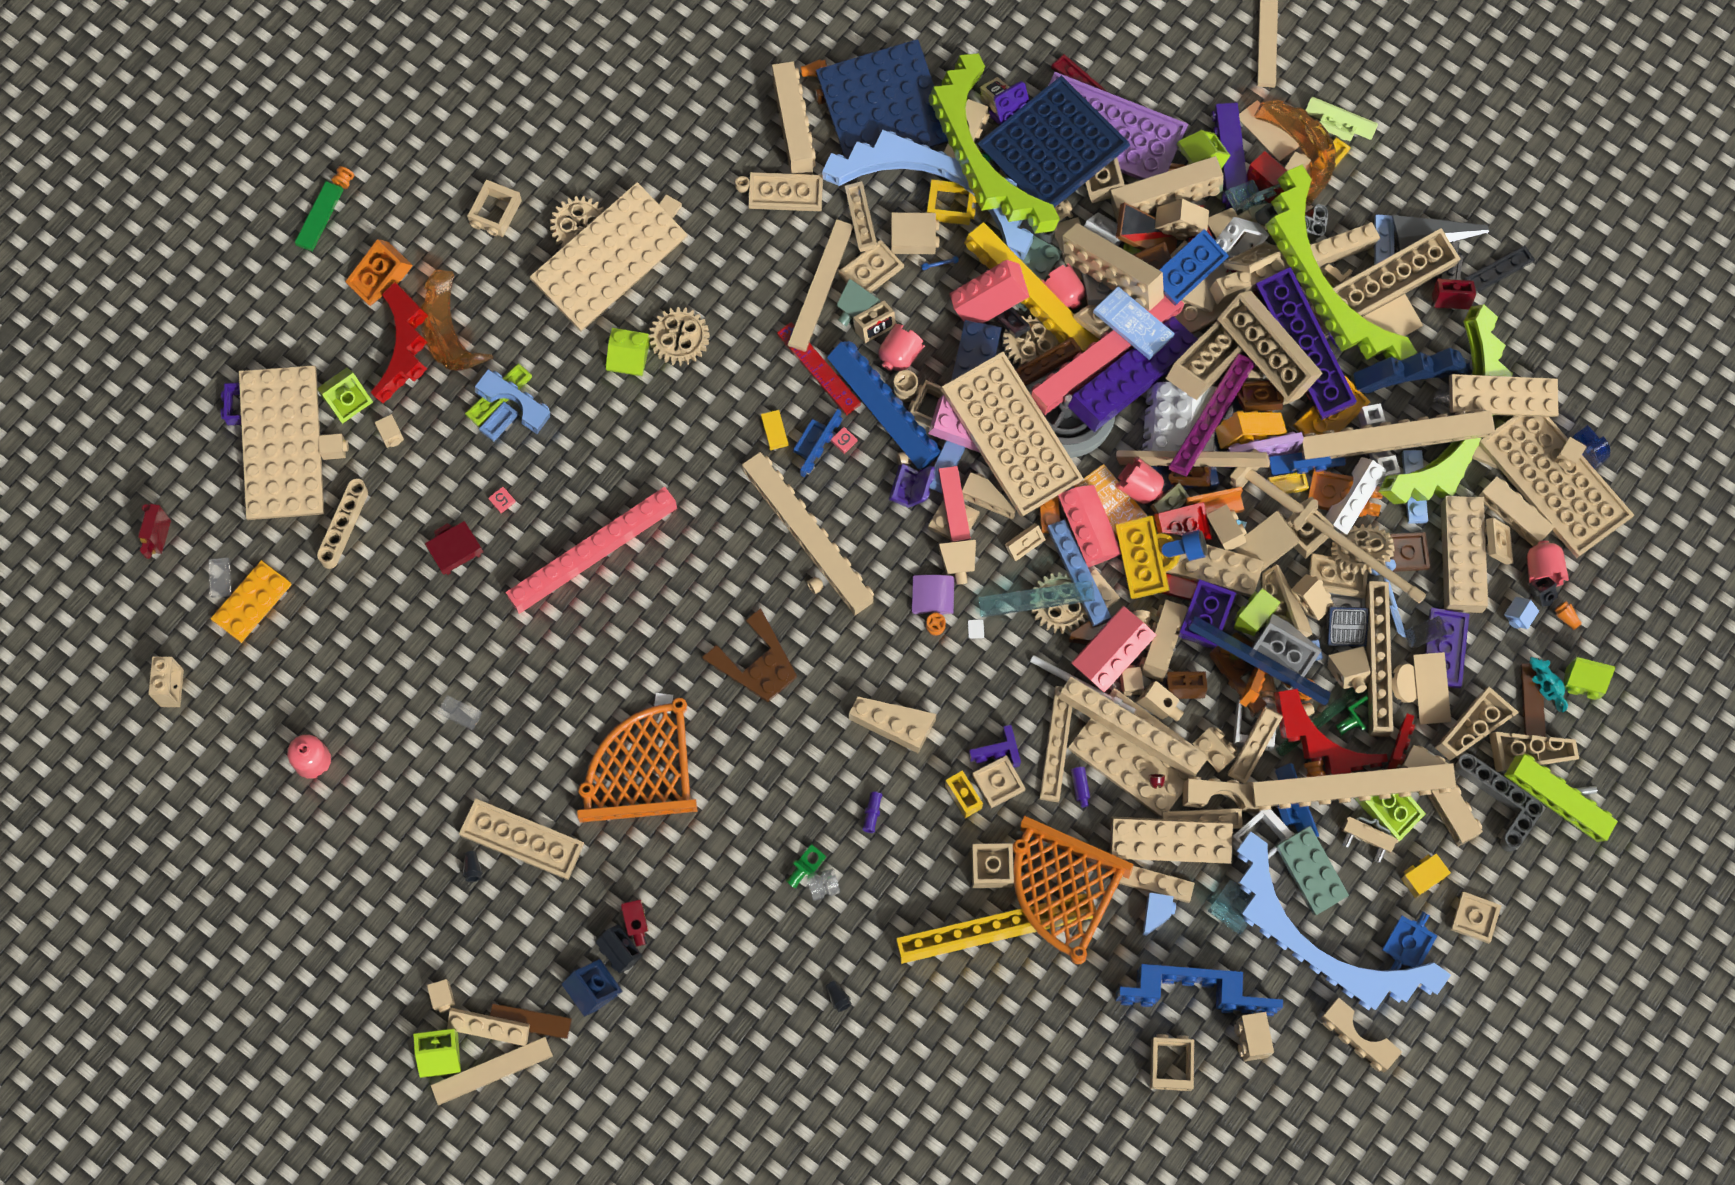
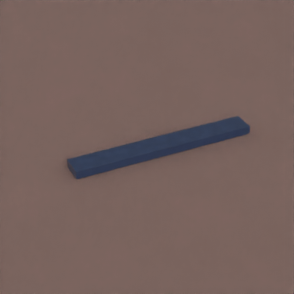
(1260, 660)

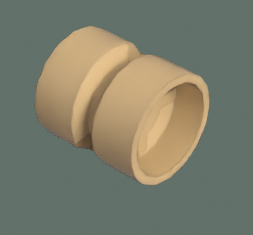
(905, 385)

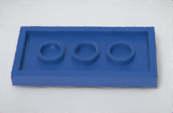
(1191, 266)

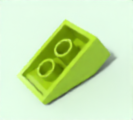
(1395, 813)

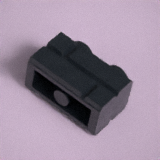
(618, 949)

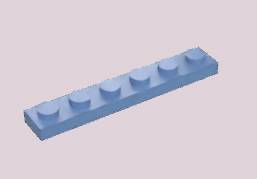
(1078, 570)

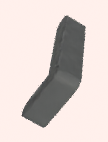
(1504, 796)

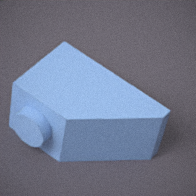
(1158, 911)

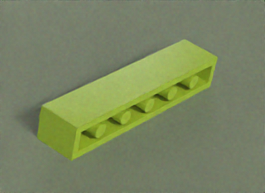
(1561, 798)

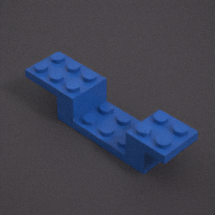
(1228, 989)

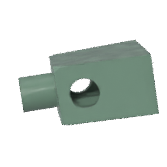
(855, 301)

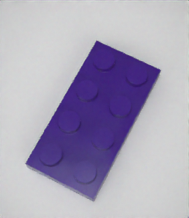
(1452, 644)

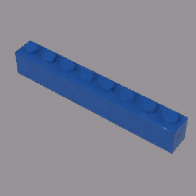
(884, 404)

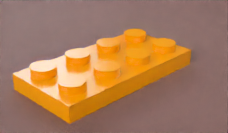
(251, 601)

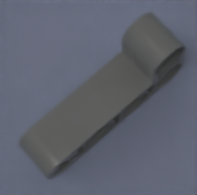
(1315, 219)

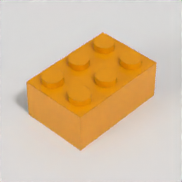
(1249, 426)

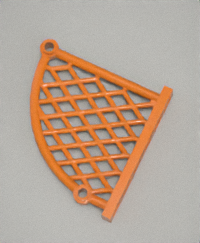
(683, 803)
(1071, 846)

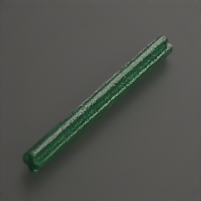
(1323, 717)

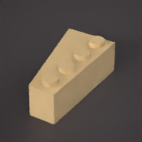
(1161, 647)
(1479, 720)
(894, 722)
(1543, 749)

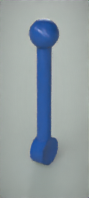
(955, 259)

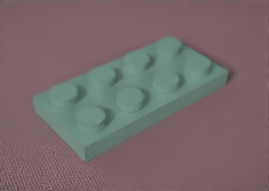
(1040, 260)
(1312, 870)

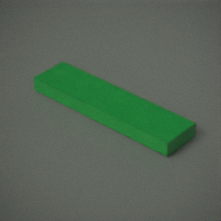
(319, 216)

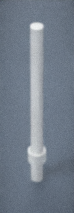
(1065, 676)

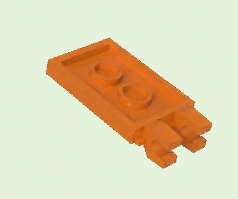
(1332, 488)

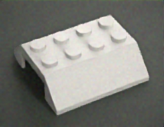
(1172, 417)

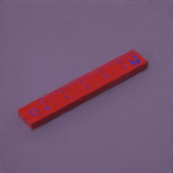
(822, 373)

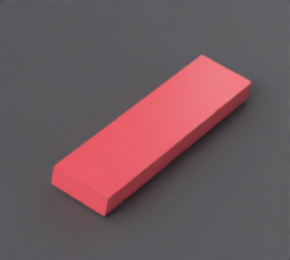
(954, 504)

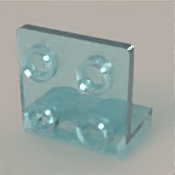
(1247, 194)
(1230, 905)

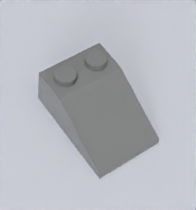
(1286, 645)

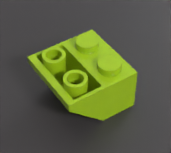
(1203, 146)
(1256, 613)
(437, 1053)

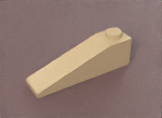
(1289, 609)

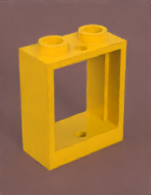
(950, 216)

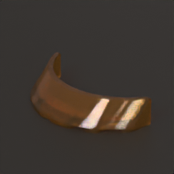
(1308, 133)
(439, 329)

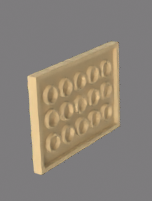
(1129, 764)

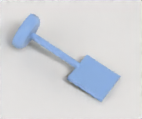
(1395, 613)

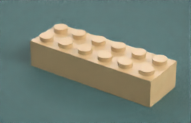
(793, 118)
(1185, 183)
(1113, 266)
(1269, 346)
(1204, 361)
(1464, 554)
(1171, 839)

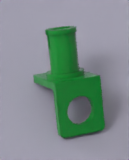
(1353, 719)
(804, 867)

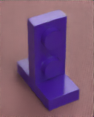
(998, 750)

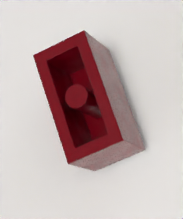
(1453, 294)

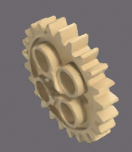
(590, 213)
(696, 339)
(1030, 343)
(1371, 540)
(1067, 618)

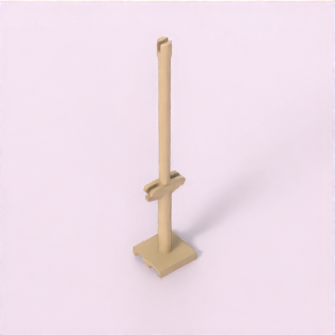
(1304, 513)

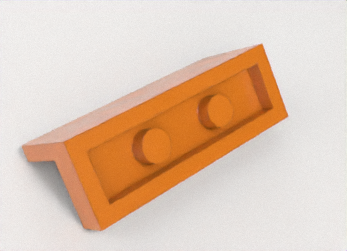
(1218, 499)

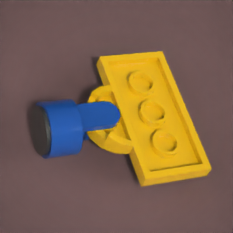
(1151, 555)

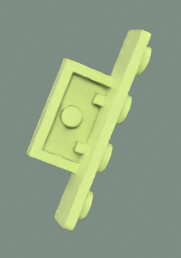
(1339, 121)

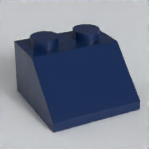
(591, 987)

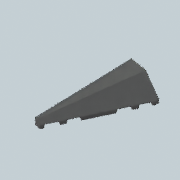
(1413, 229)

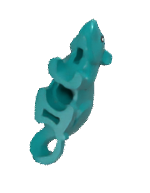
(1551, 685)

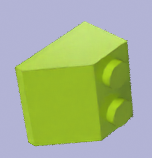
(627, 351)
(344, 395)
(1588, 678)

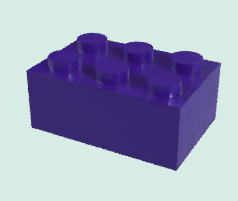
(1212, 606)

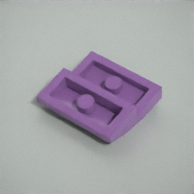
(933, 594)

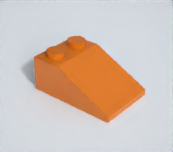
(378, 271)

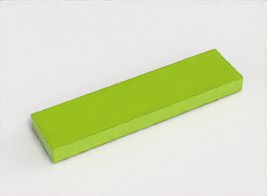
(483, 409)

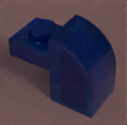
(1597, 448)

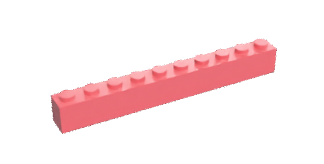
(1092, 362)
(591, 550)

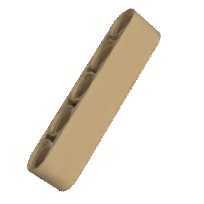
(342, 532)

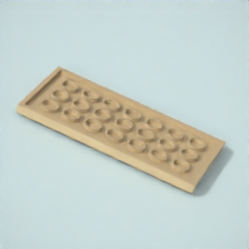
(608, 257)
(1012, 434)
(281, 442)
(1573, 500)

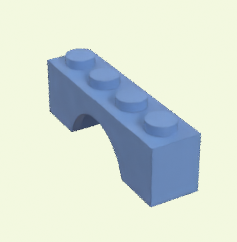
(494, 387)

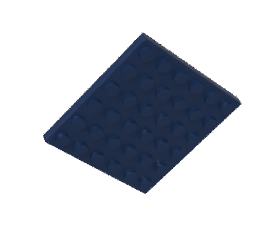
(881, 93)
(1054, 143)

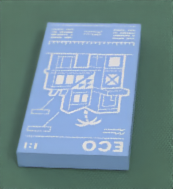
(1133, 323)

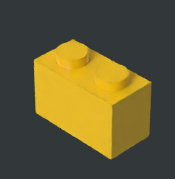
(963, 794)
(1425, 875)

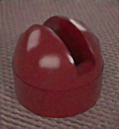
(1156, 780)

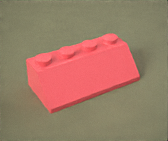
(990, 293)
(1089, 524)
(1113, 649)

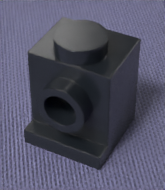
(1546, 595)

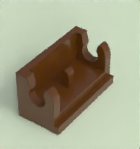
(1196, 477)
(1187, 684)

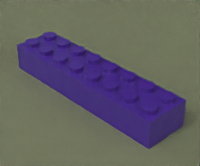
(1289, 306)
(1128, 379)

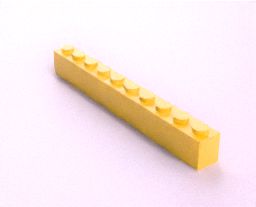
(1042, 300)
(979, 931)

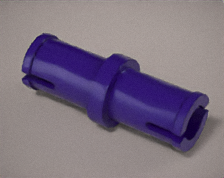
(872, 812)

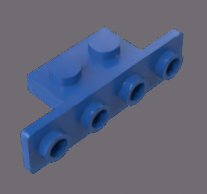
(813, 440)
(1294, 463)
(1296, 815)

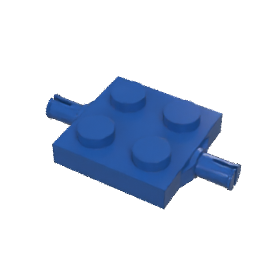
(1409, 942)

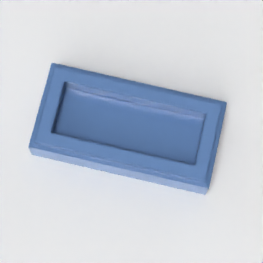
(498, 421)

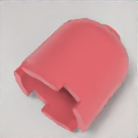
(1066, 286)
(900, 349)
(1141, 482)
(1547, 561)
(312, 760)

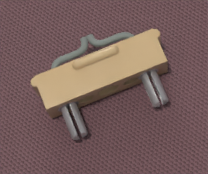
(1369, 835)

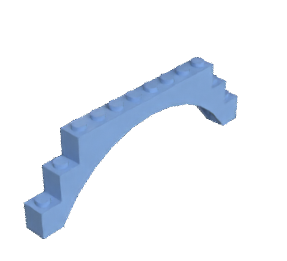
(902, 153)
(1366, 984)

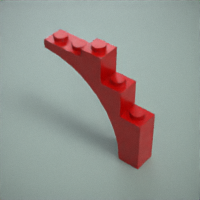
(409, 342)
(1314, 743)

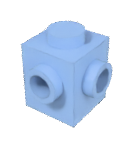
(1521, 613)

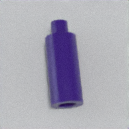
(1080, 785)

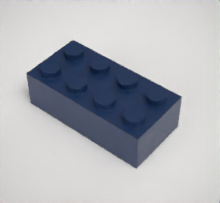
(976, 346)

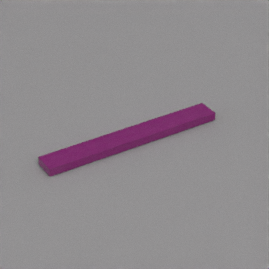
(1211, 415)

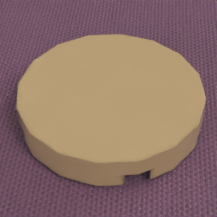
(1404, 683)

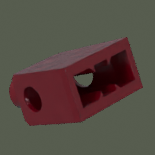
(635, 911)

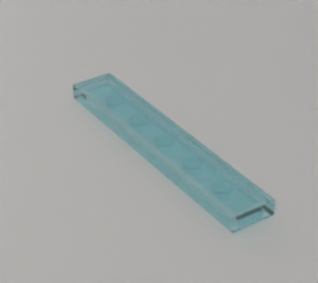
(1036, 598)

